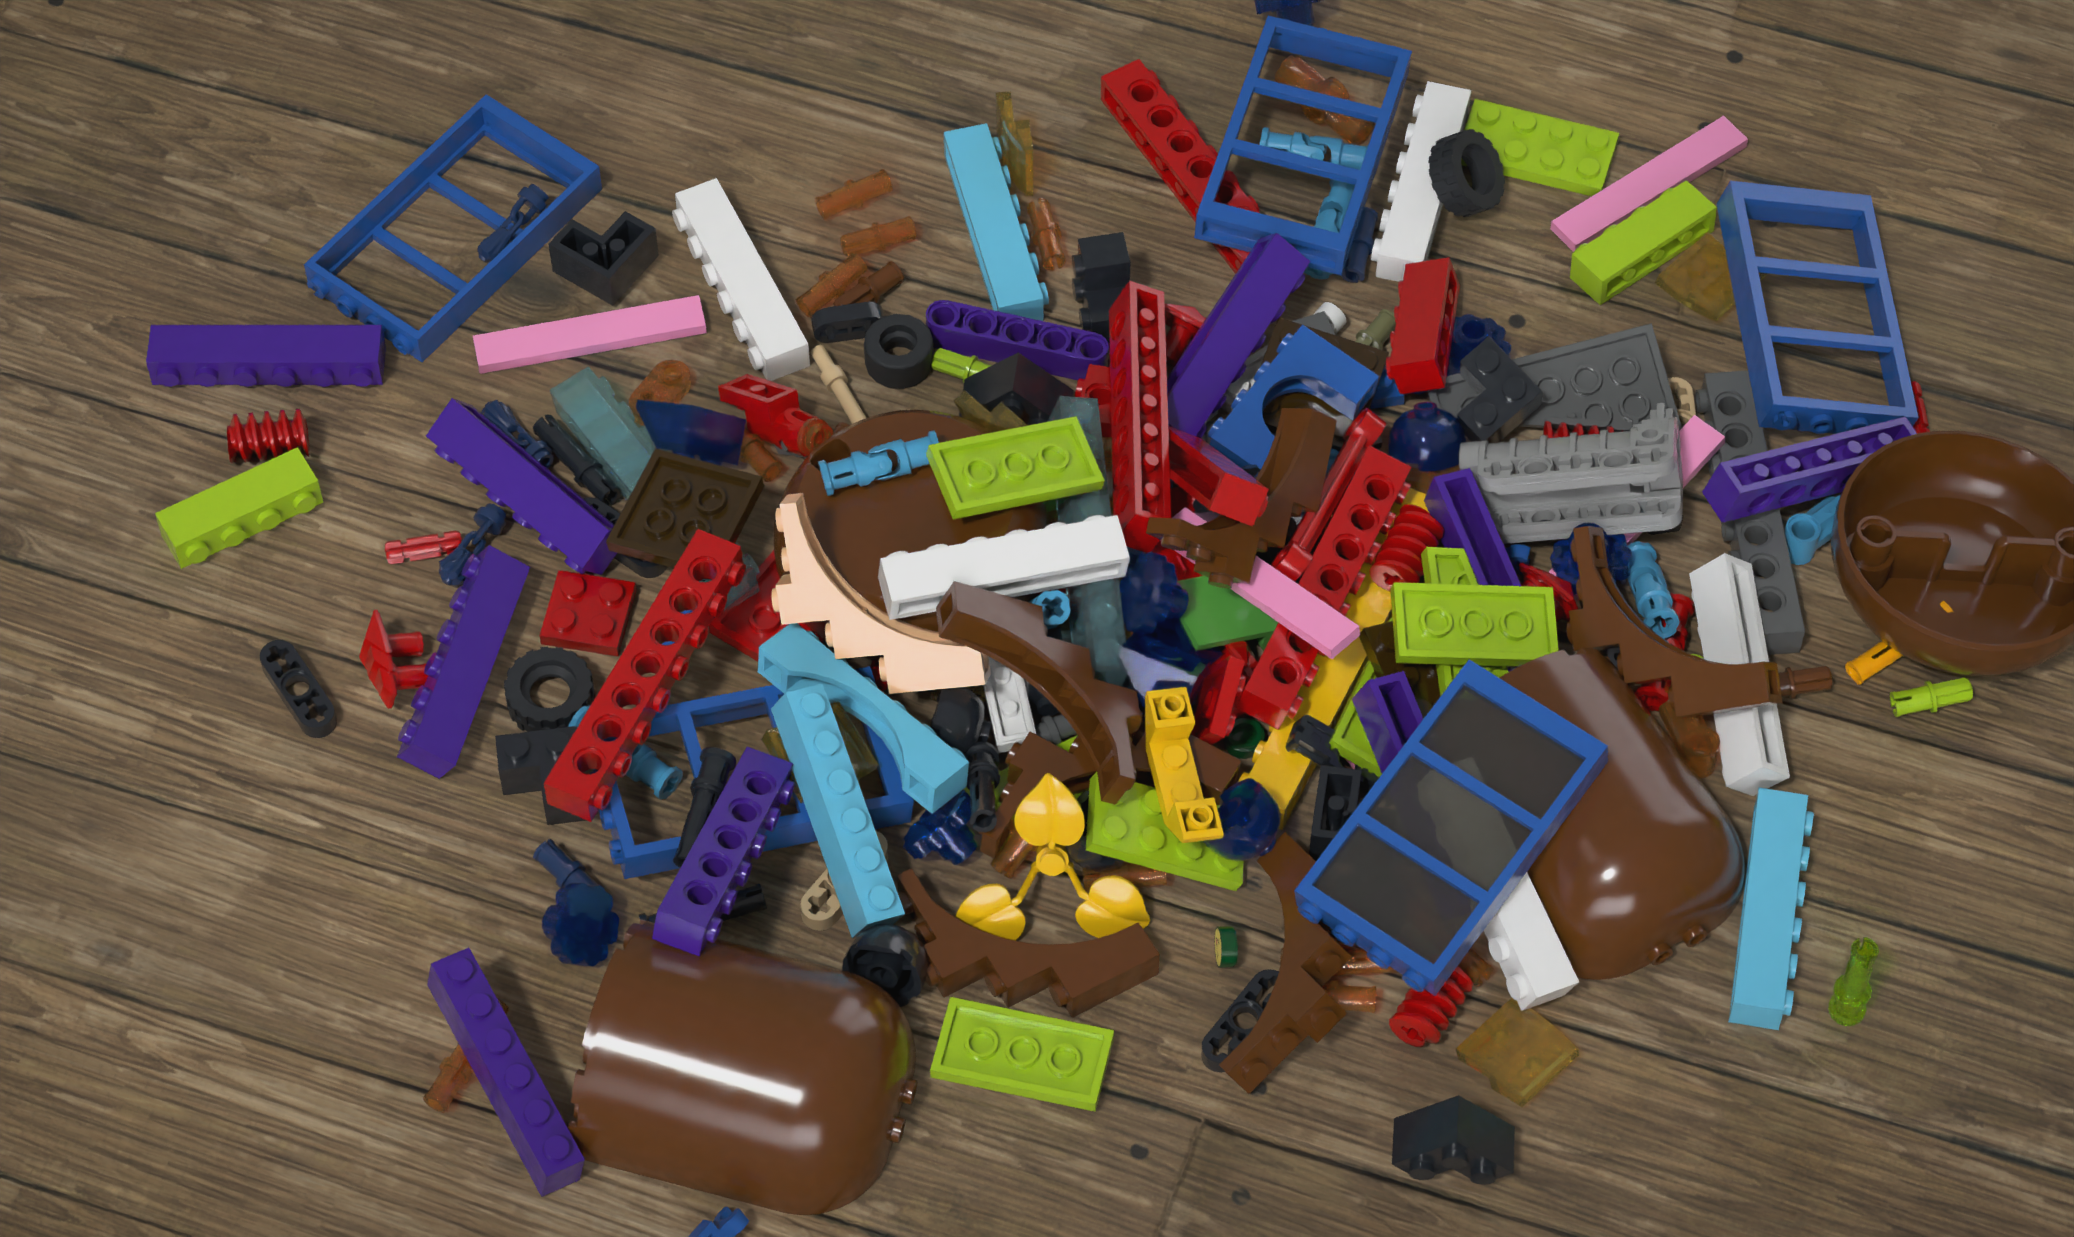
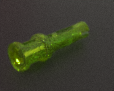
(1853, 988)

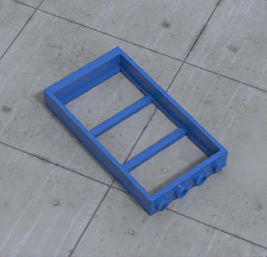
(511, 132)
(1824, 209)
(1242, 227)
(790, 830)

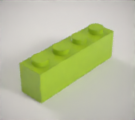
(1642, 242)
(239, 508)

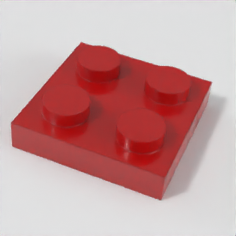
(588, 613)
(1216, 699)

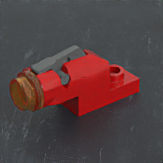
(776, 415)

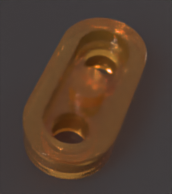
(660, 387)

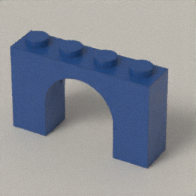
(1302, 365)

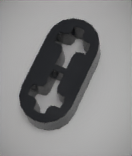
(845, 321)

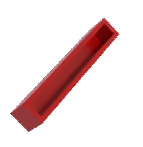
(1215, 479)

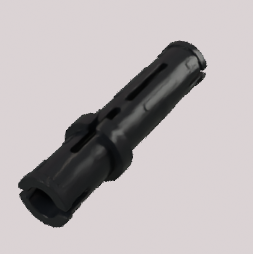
(586, 470)

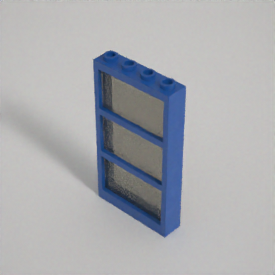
(1450, 828)

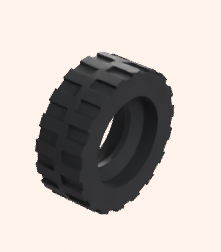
(1449, 178)
(543, 664)

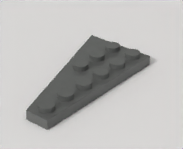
(1589, 382)

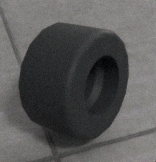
(896, 370)

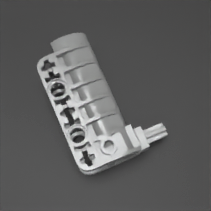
(1560, 482)

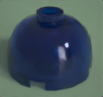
(1426, 437)
(1248, 822)

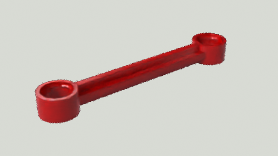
(1359, 435)

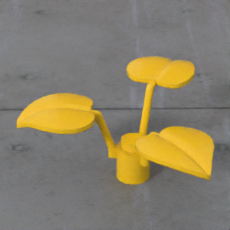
(1051, 820)

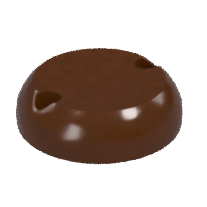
(893, 514)
(1967, 527)

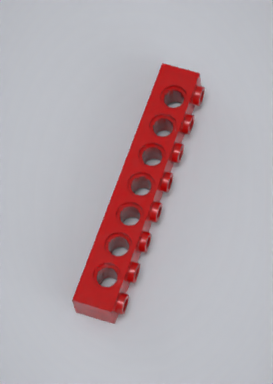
(1170, 143)
(1139, 412)
(1378, 476)
(704, 558)

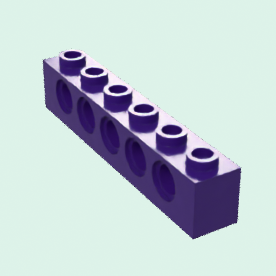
(1796, 471)
(724, 852)

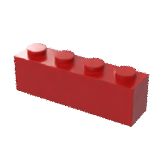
(1423, 326)

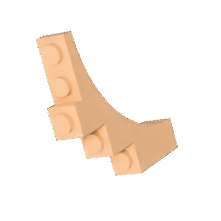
(817, 592)

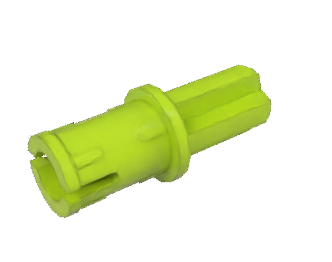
(956, 364)
(1931, 696)

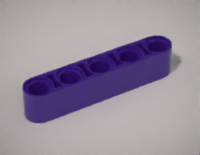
(995, 335)

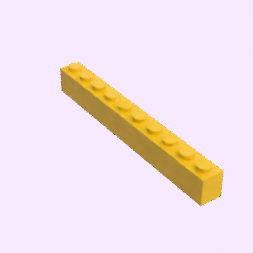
(1287, 772)

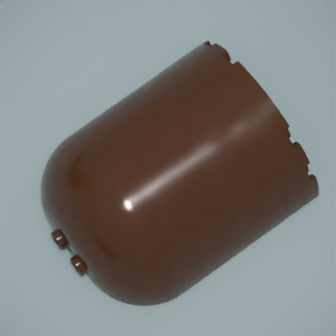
(1645, 846)
(742, 1074)

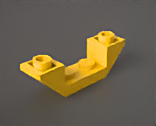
(1173, 768)

